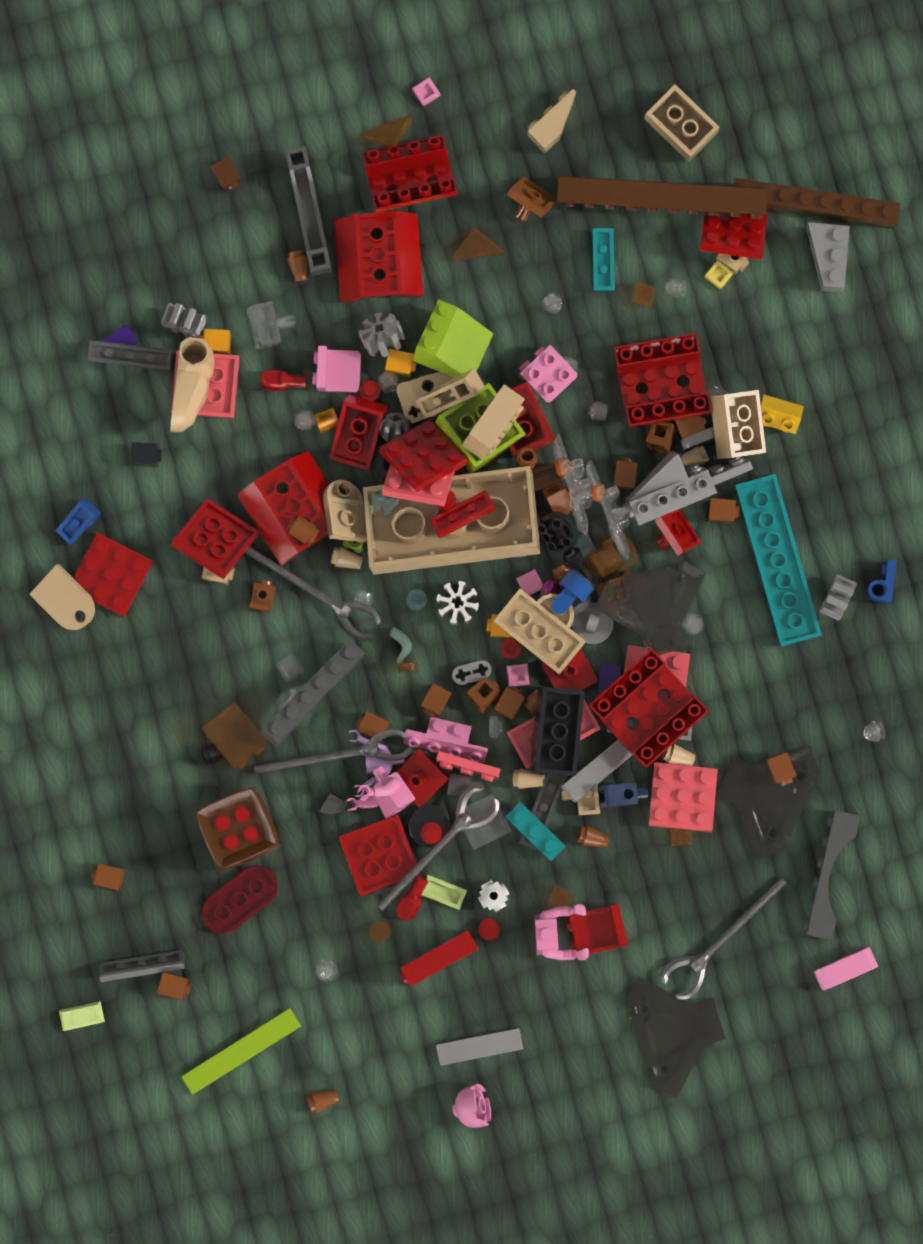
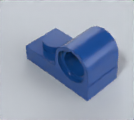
(78, 520)
(887, 584)

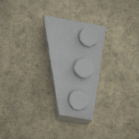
(829, 252)

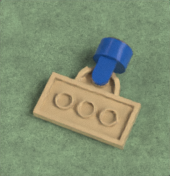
(546, 623)

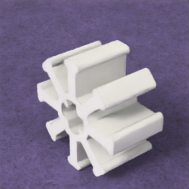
(451, 606)

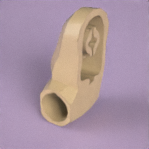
(192, 382)

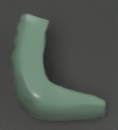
(404, 641)

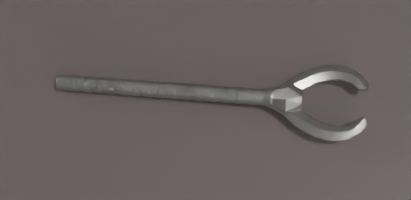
(342, 609)
(369, 749)
(461, 823)
(699, 961)

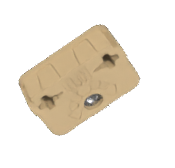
(411, 390)

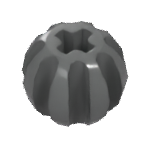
(393, 426)

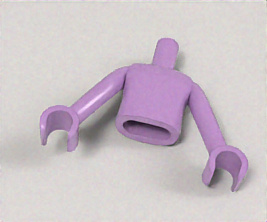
(373, 763)

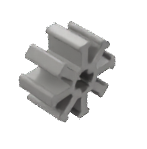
(183, 320)
(381, 334)
(838, 597)

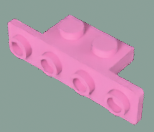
(446, 738)

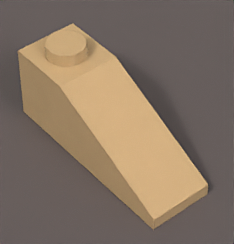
(450, 393)

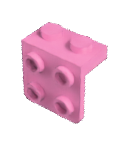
(337, 370)
(547, 373)

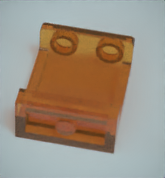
(235, 736)

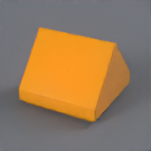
(326, 420)

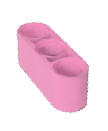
(845, 968)

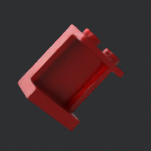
(597, 930)

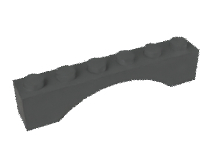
(308, 211)
(312, 692)
(821, 919)

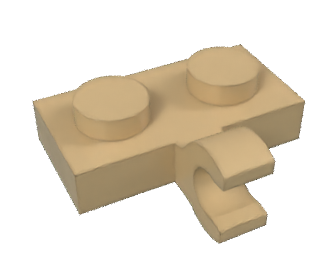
(588, 803)

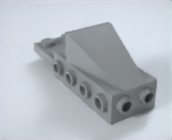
(672, 488)

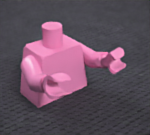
(388, 793)
(547, 934)

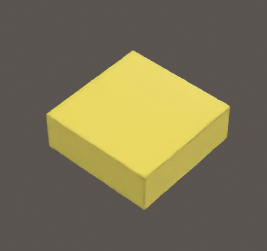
(718, 274)

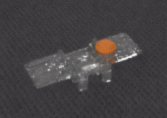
(580, 492)
(616, 517)

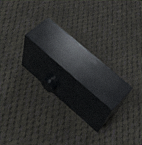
(557, 731)

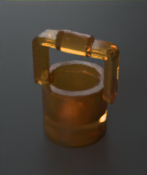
(608, 560)

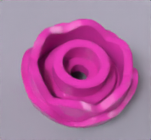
(550, 587)

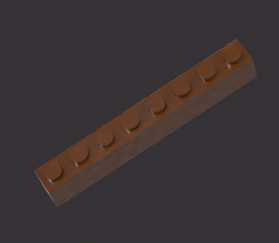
(827, 204)

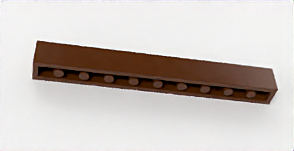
(663, 195)

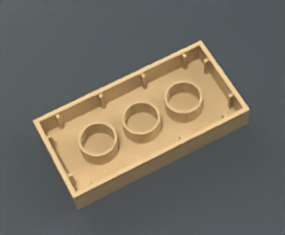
(409, 541)

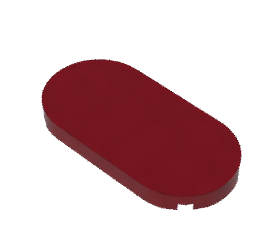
(239, 899)

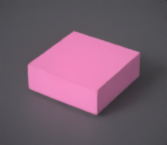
(426, 92)
(530, 582)
(518, 675)

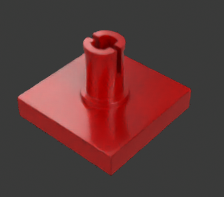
(676, 532)
(575, 676)
(422, 776)

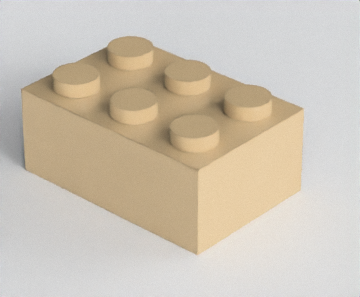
(682, 123)
(494, 423)
(738, 424)

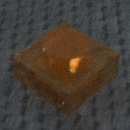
(643, 295)
(680, 837)
(560, 897)

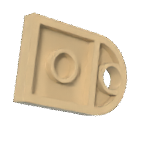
(344, 512)
(63, 597)

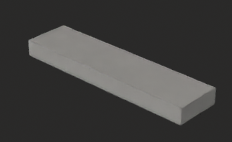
(596, 771)
(479, 1046)

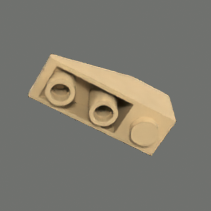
(550, 127)

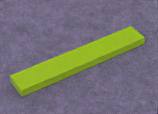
(241, 1051)

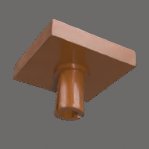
(531, 198)

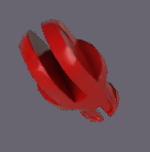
(279, 380)
(410, 900)

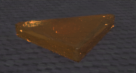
(389, 133)
(477, 246)

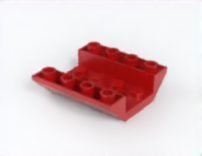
(407, 172)
(394, 253)
(658, 367)
(274, 510)
(658, 721)

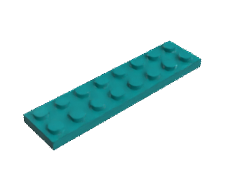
(778, 560)

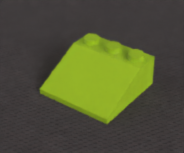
(452, 341)
(462, 418)

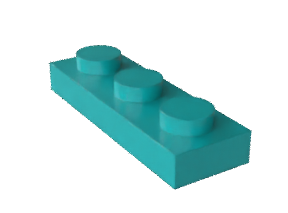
(603, 259)
(535, 831)

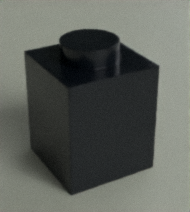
(145, 454)

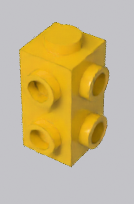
(781, 414)

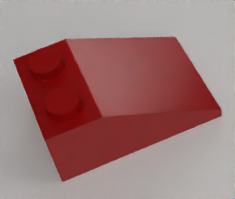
(533, 422)
(358, 432)

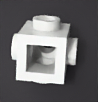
(490, 887)

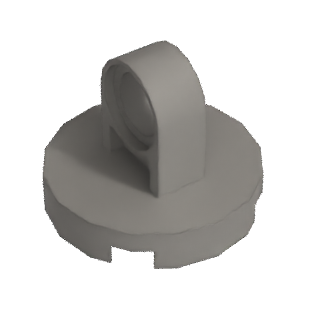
(592, 625)

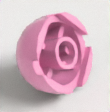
(471, 1107)

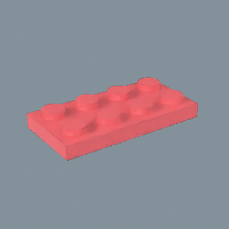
(523, 734)

